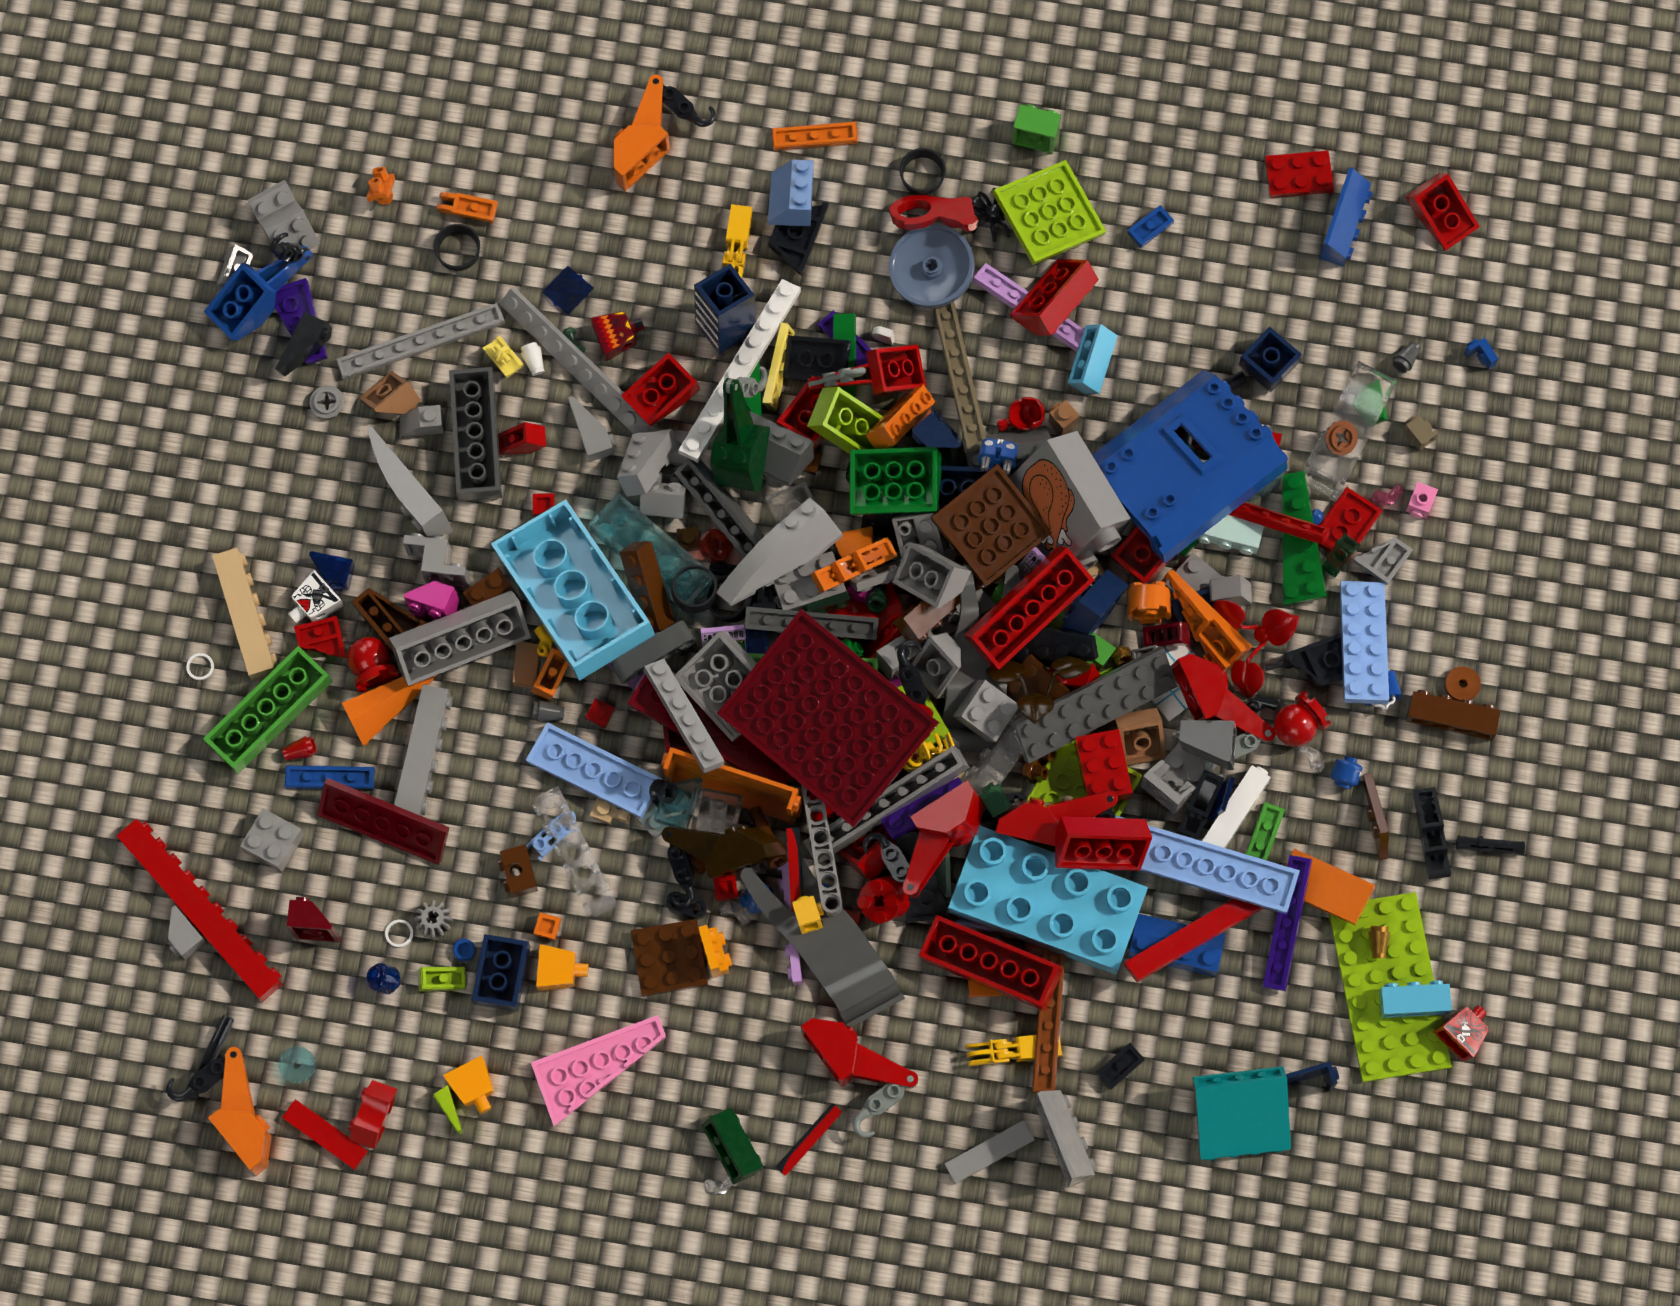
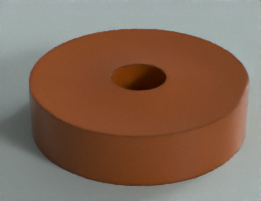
(1465, 675)

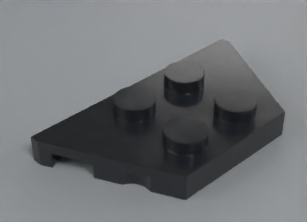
(797, 242)
(1319, 661)

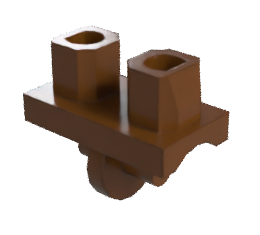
(1035, 770)

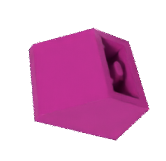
(432, 601)

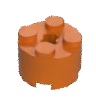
(1148, 602)

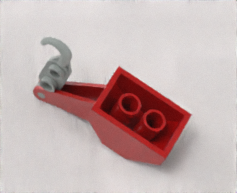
(889, 371)
(1208, 698)
(847, 1060)

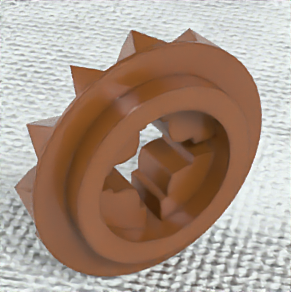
(1349, 435)

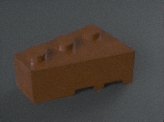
(384, 616)

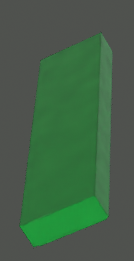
(845, 329)

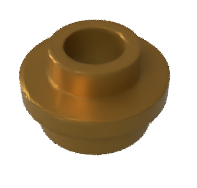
(1121, 655)

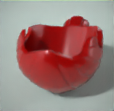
(1024, 415)

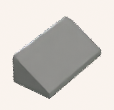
(235, 256)

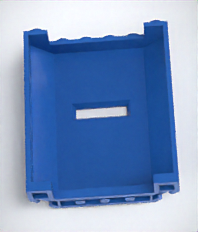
(1167, 485)

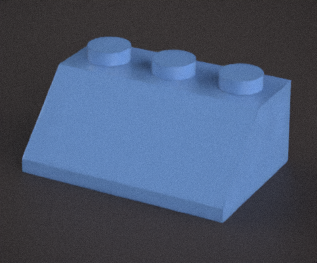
(791, 194)

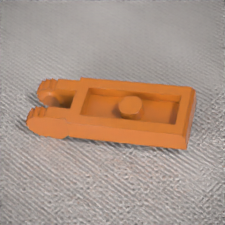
(468, 206)

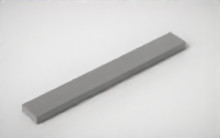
(420, 341)

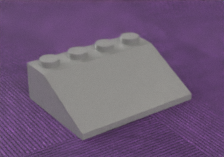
(715, 676)
(1064, 1137)

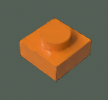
(547, 926)

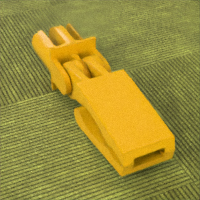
(737, 237)
(1023, 1046)

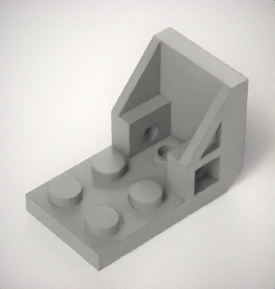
(1174, 778)

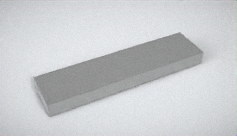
(989, 1152)

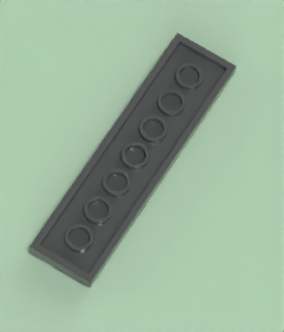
(1096, 704)

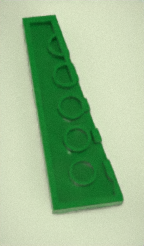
(1301, 558)

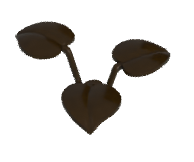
(1036, 704)

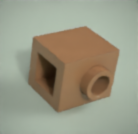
(1063, 417)

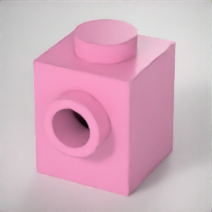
(1421, 501)

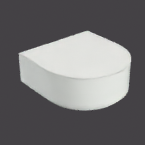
(883, 334)

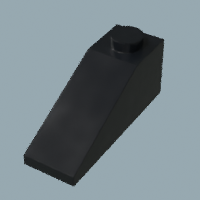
(306, 340)

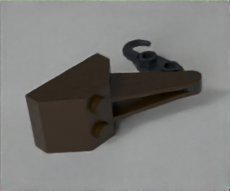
(723, 853)

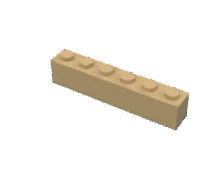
(244, 613)

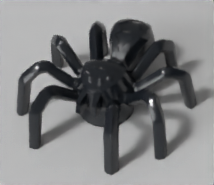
(991, 212)

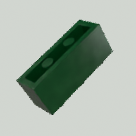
(732, 1146)

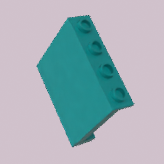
(1242, 1113)

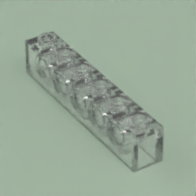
(555, 799)

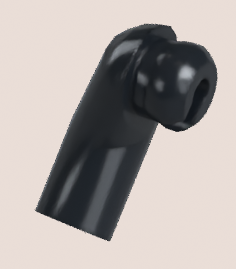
(1261, 702)

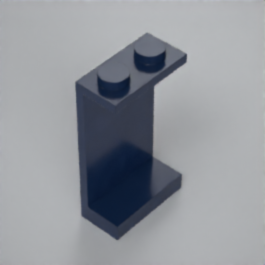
(1329, 1073)

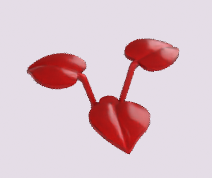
(1276, 628)

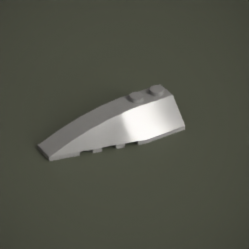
(408, 491)
(788, 545)

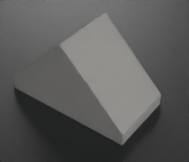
(1231, 588)

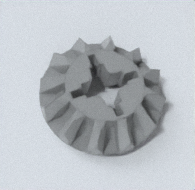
(319, 397)

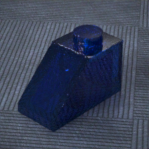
(334, 570)

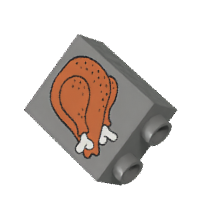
(1071, 498)

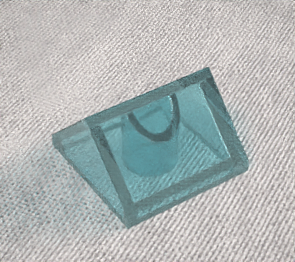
(682, 808)

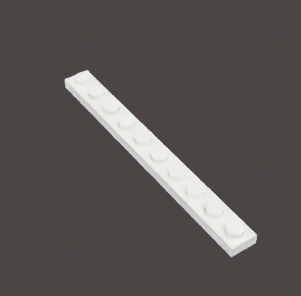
(741, 366)

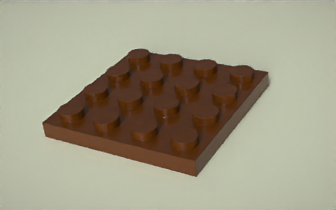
(991, 525)

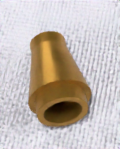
(1379, 940)

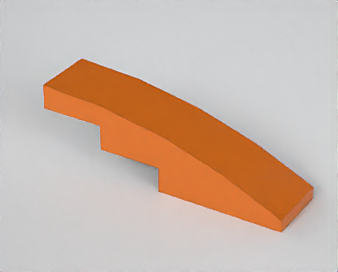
(854, 565)

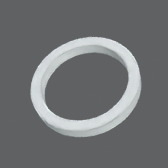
(200, 655)
(399, 945)

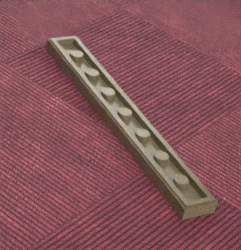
(960, 376)

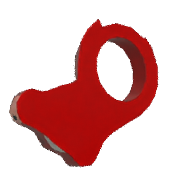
(951, 211)

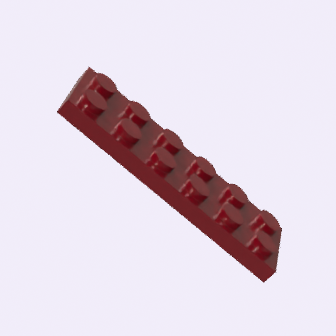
(383, 821)

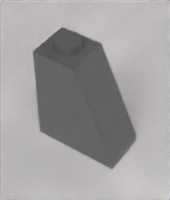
(1209, 740)

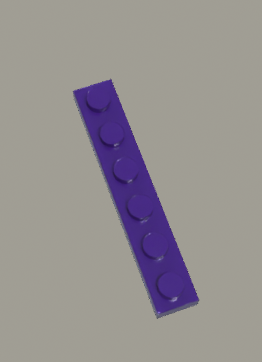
(1287, 929)

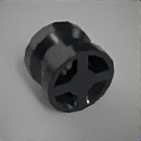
(663, 791)

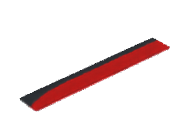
(795, 864)
(809, 1139)

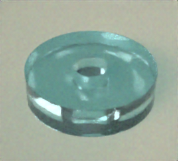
(299, 1075)

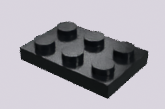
(814, 357)

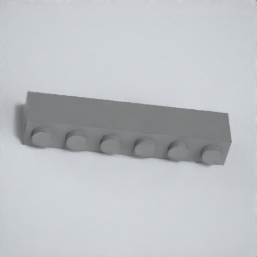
(423, 749)

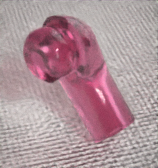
(1390, 498)

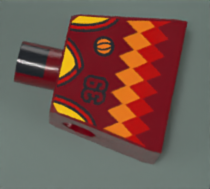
(615, 333)

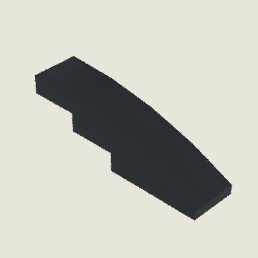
(1432, 833)

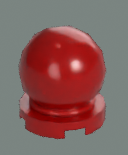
(370, 662)
(1298, 722)

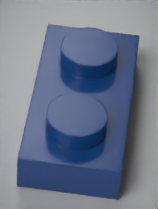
(1150, 226)

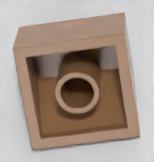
(1141, 736)

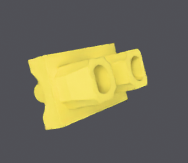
(503, 357)

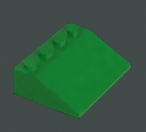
(894, 480)

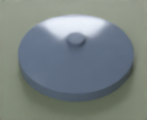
(932, 266)

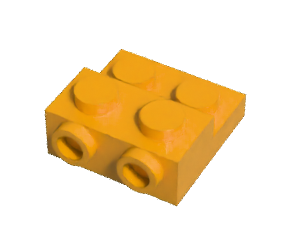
(712, 944)

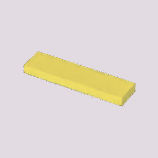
(775, 376)

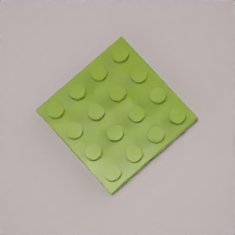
(1049, 212)

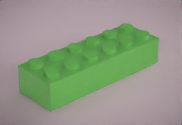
(267, 710)

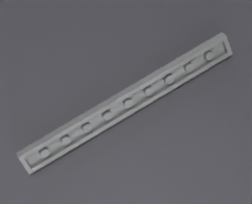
(573, 360)

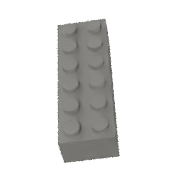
(460, 638)

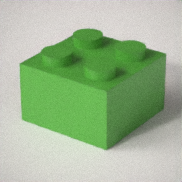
(1036, 128)

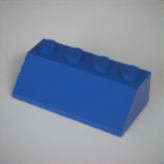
(1346, 218)
(1151, 930)

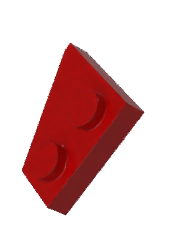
(321, 637)

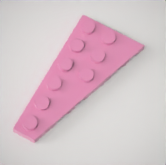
(583, 1070)

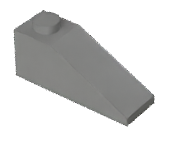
(592, 432)

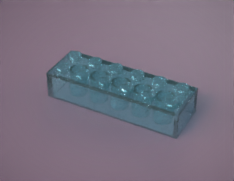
(623, 524)

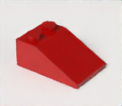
(1442, 210)
(661, 390)

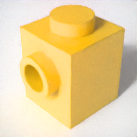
(808, 914)

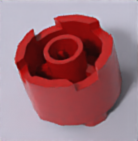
(883, 899)

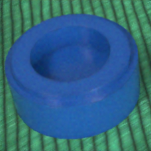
(464, 950)

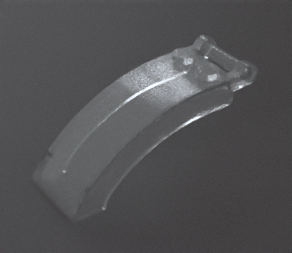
(1361, 406)

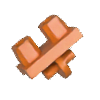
(381, 186)

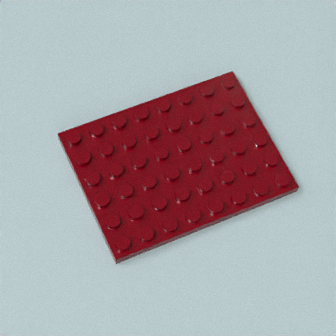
(828, 718)

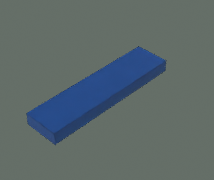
(314, 776)

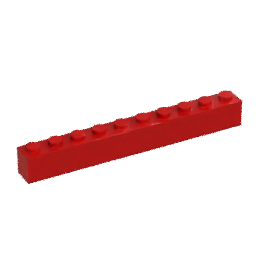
(200, 910)

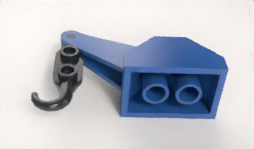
(251, 294)

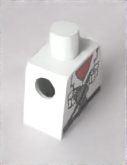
(314, 600)

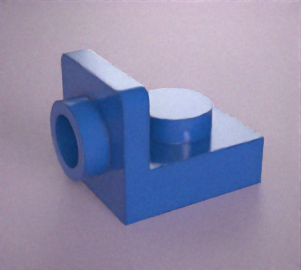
(1485, 352)

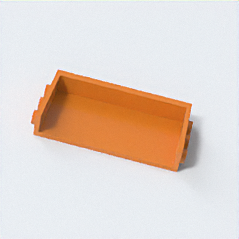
(774, 798)

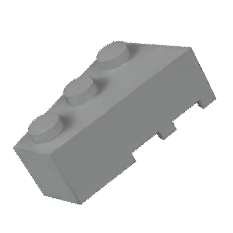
(644, 460)

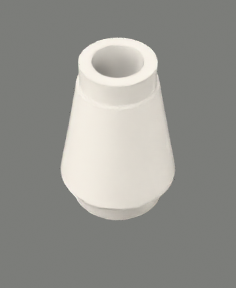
(533, 358)

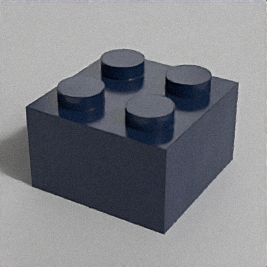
(1270, 359)

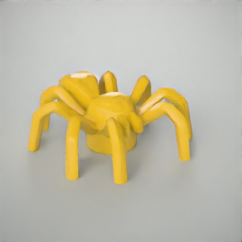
(928, 752)

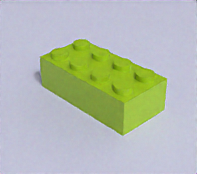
(843, 419)

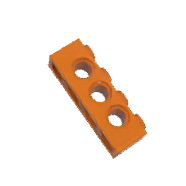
(900, 418)

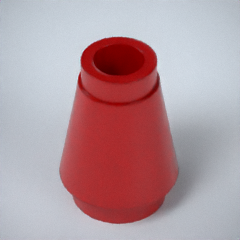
(302, 748)

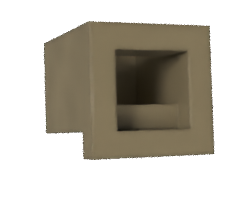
(1419, 432)

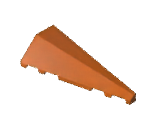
(1217, 637)
(378, 706)

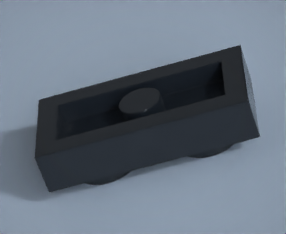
(1120, 1066)

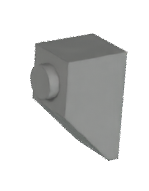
(422, 421)
(183, 935)

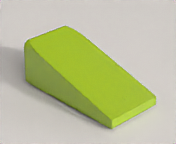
(441, 979)
(446, 1102)

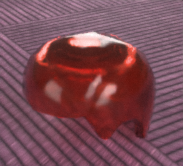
(714, 545)

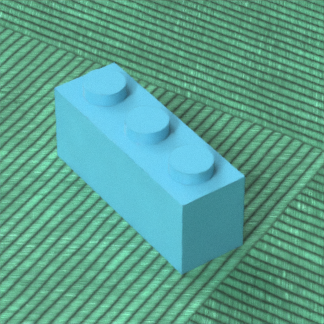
(1092, 359)
(1415, 999)

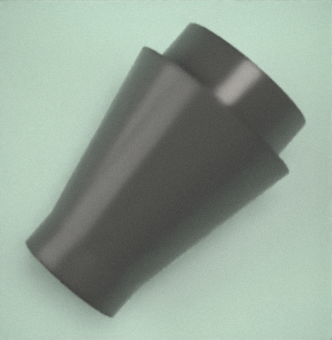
(1405, 358)
(546, 711)

